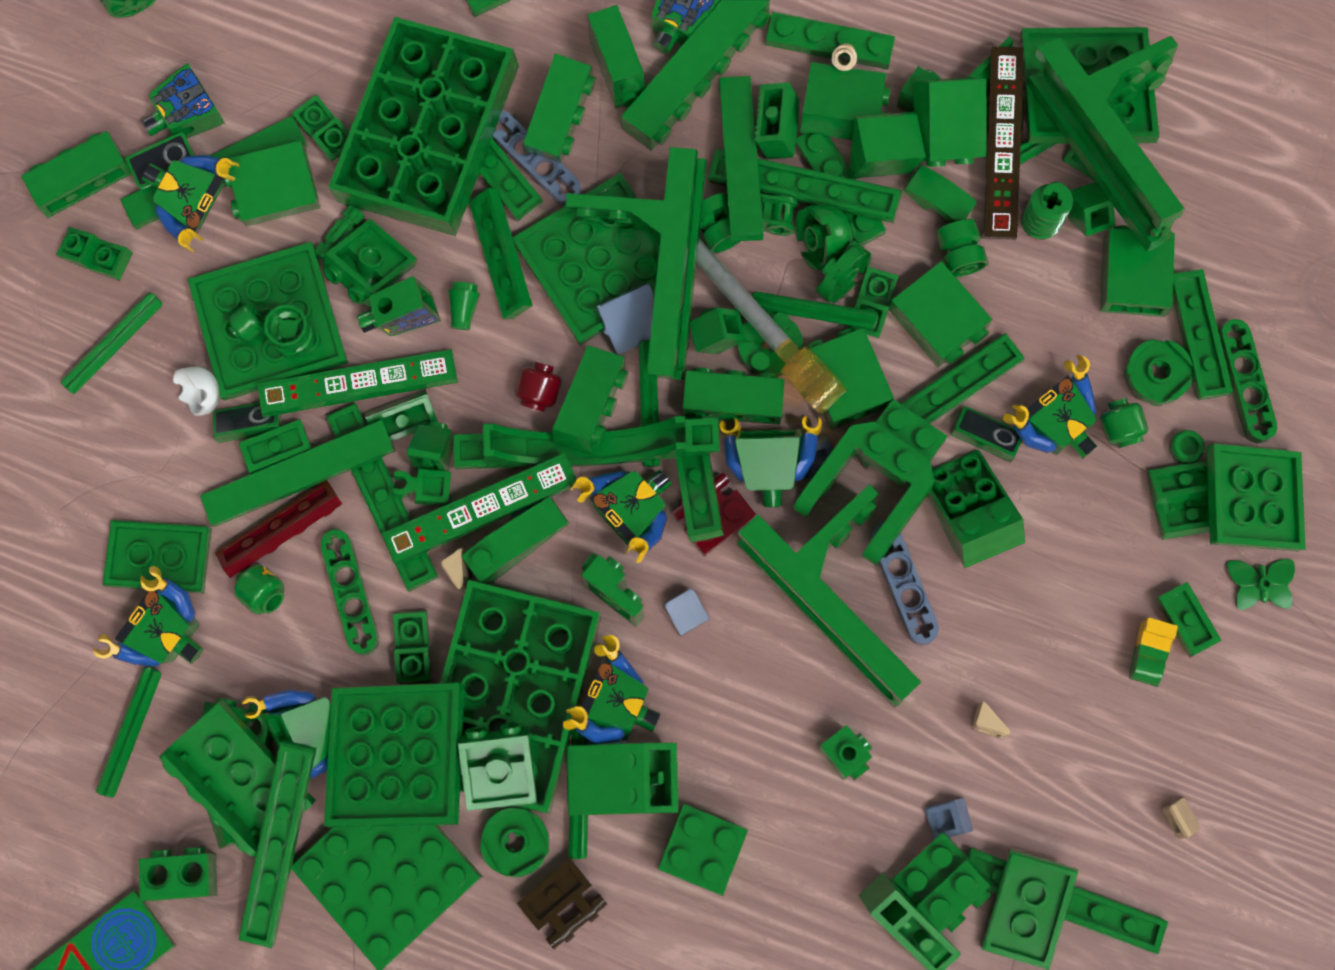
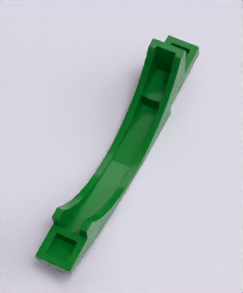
(525, 449)

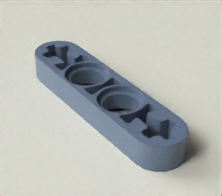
(530, 161)
(908, 581)

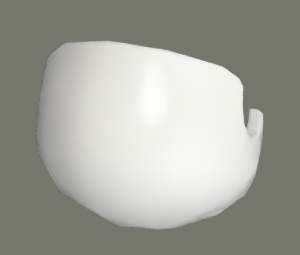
(199, 389)

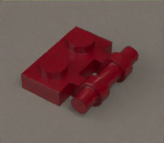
(734, 515)

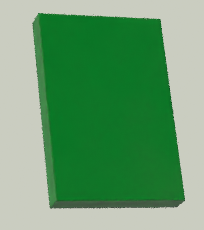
(175, 549)
(1029, 909)

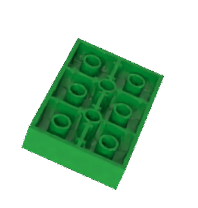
(424, 126)
(522, 665)

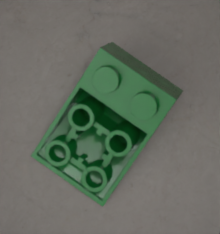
(975, 509)
(622, 779)

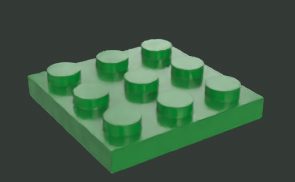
(1255, 497)

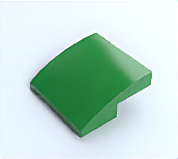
(1180, 499)

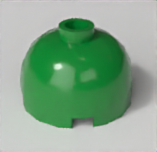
(824, 233)

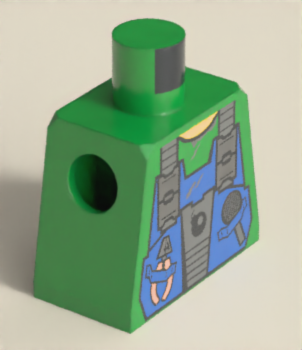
(678, 20)
(182, 106)
(400, 308)

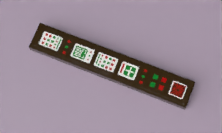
(1003, 143)

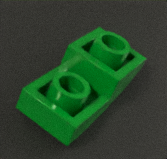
(322, 127)
(940, 194)
(94, 254)
(876, 296)
(412, 646)

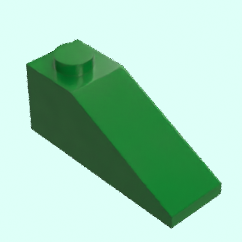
(514, 541)
(907, 924)

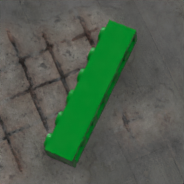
(693, 69)

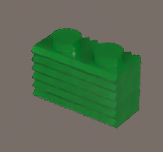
(777, 120)

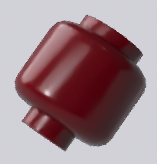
(538, 386)

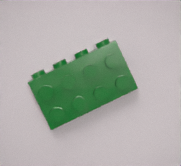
(226, 773)

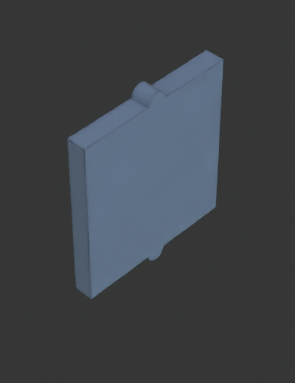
(628, 318)

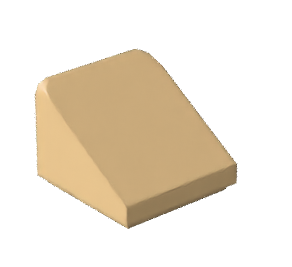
(457, 569)
(988, 722)
(1181, 818)

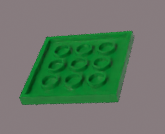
(1093, 50)
(588, 261)
(265, 282)
(394, 756)
(386, 883)

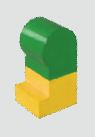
(1152, 651)

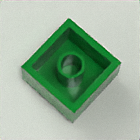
(703, 850)

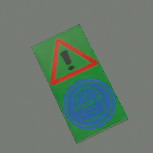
(118, 940)

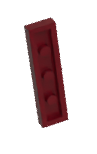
(278, 528)

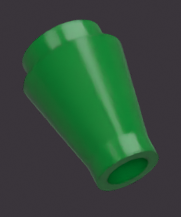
(463, 302)

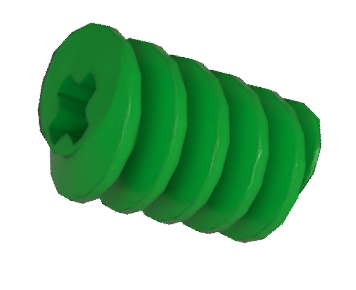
(1047, 210)

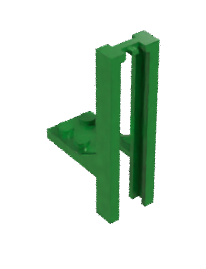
(1084, 116)
(679, 224)
(800, 581)

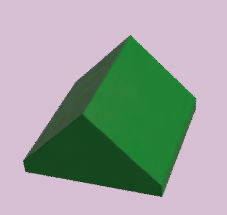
(885, 145)

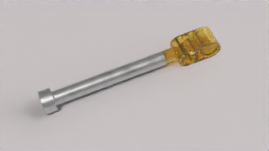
(802, 366)

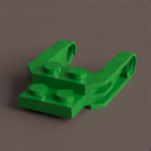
(896, 446)

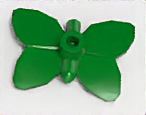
(1262, 585)

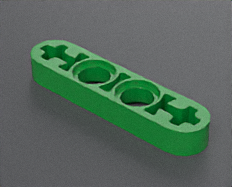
(1252, 380)
(346, 593)

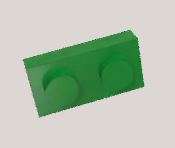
(275, 446)
(1187, 613)

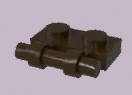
(555, 895)

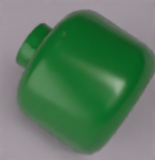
(246, 322)

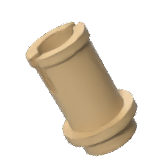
(841, 64)

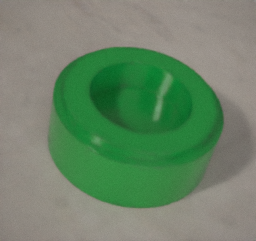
(1187, 447)

